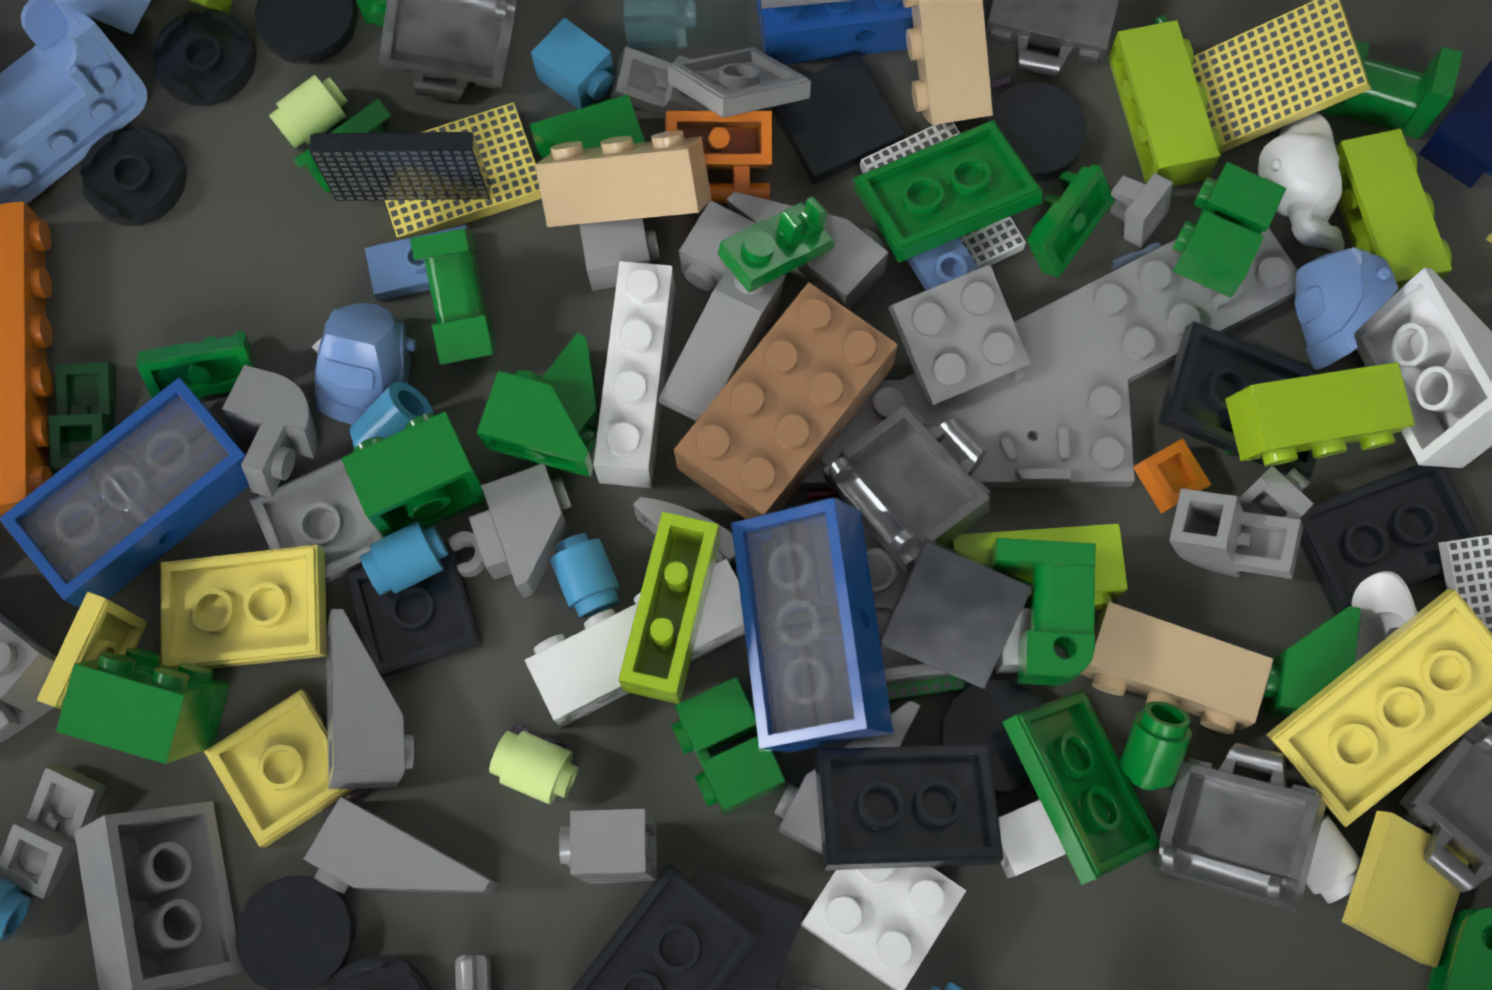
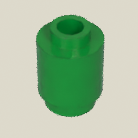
(1156, 746)

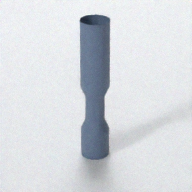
(1123, 260)

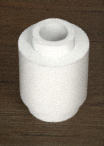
(1333, 864)

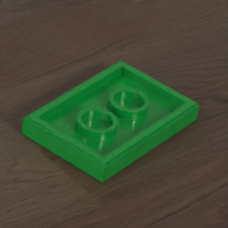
(947, 190)
(1081, 785)

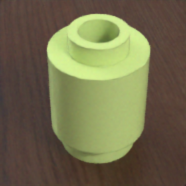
(309, 110)
(533, 766)

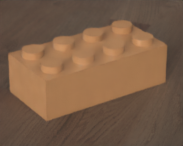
(785, 405)

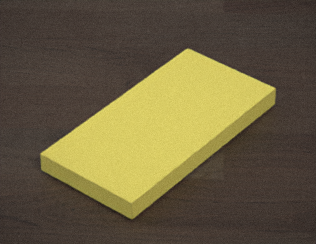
(1392, 708)

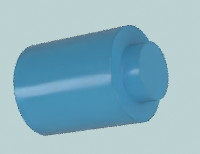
(390, 413)

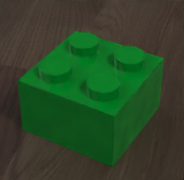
(414, 475)
(143, 705)

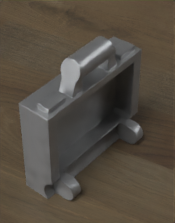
(1057, 25)
(448, 40)
(911, 483)
(1456, 804)
(1242, 830)

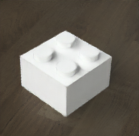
(884, 918)

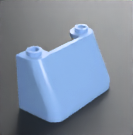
(60, 99)

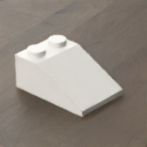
(1443, 365)

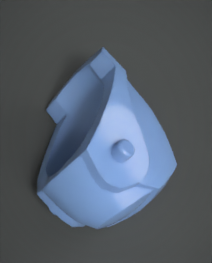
(1337, 297)
(359, 359)

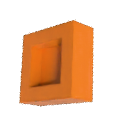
(1169, 472)

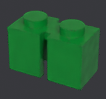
(1228, 229)
(713, 722)

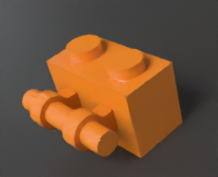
(730, 143)

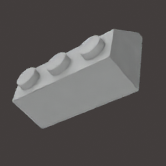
(157, 898)

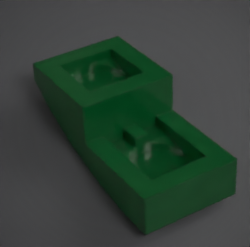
(83, 409)

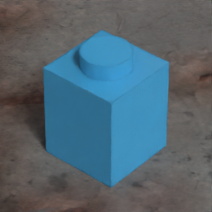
(574, 65)

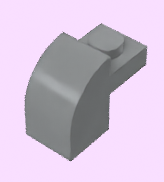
(277, 422)
(1224, 539)

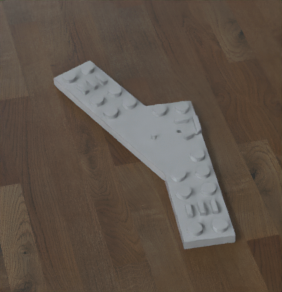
(1069, 409)

